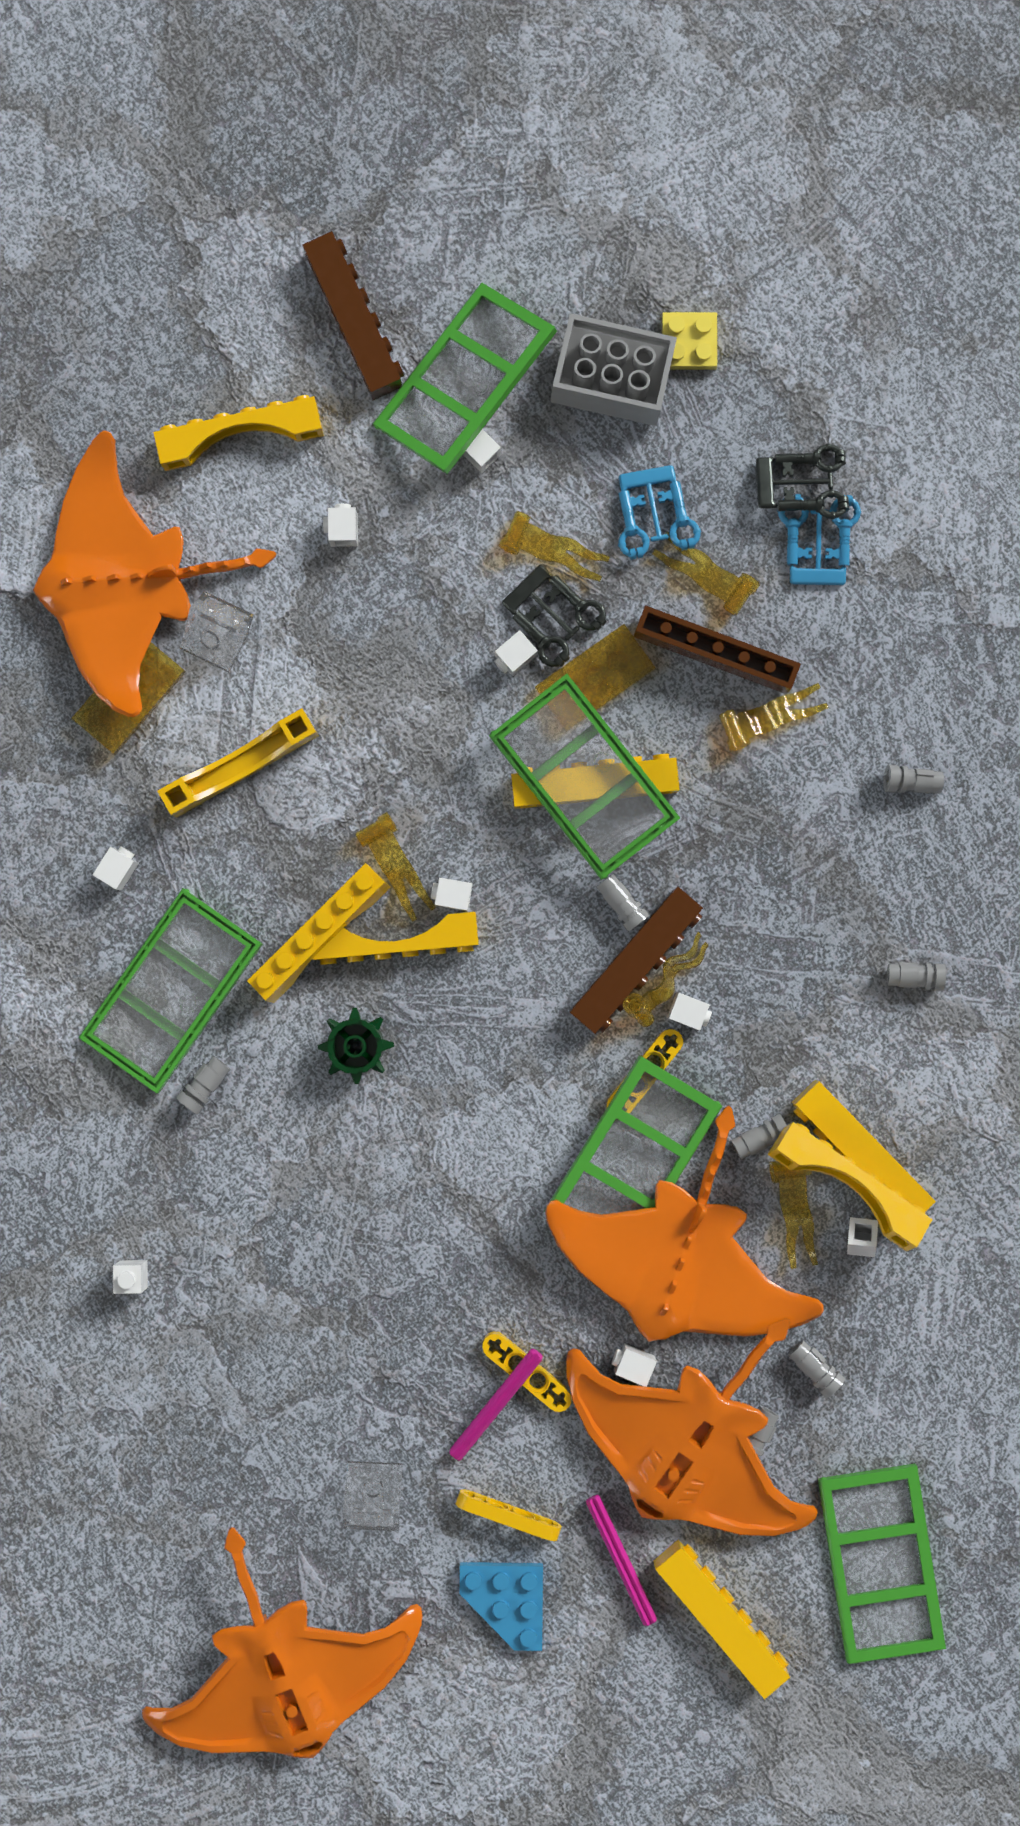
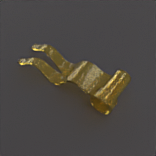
(547, 546)
(712, 578)
(766, 718)
(393, 861)
(641, 1006)
(794, 1208)

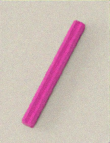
(496, 1404)
(621, 1560)

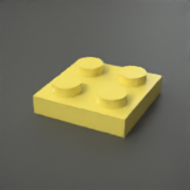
(695, 339)

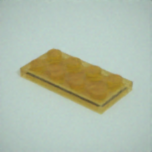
(605, 668)
(114, 729)

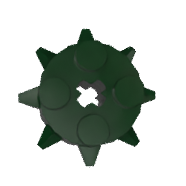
(339, 1045)

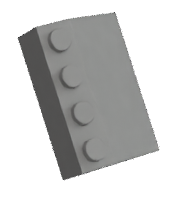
(613, 369)

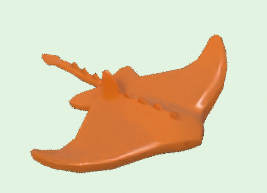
(116, 578)
(678, 1261)
(688, 1447)
(284, 1680)

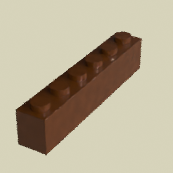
(353, 316)
(717, 650)
(636, 960)

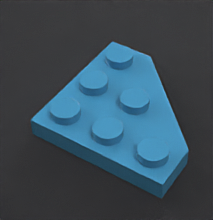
(507, 1599)

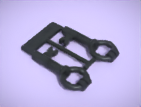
(765, 482)
(527, 589)

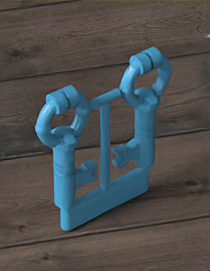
(647, 478)
(819, 576)

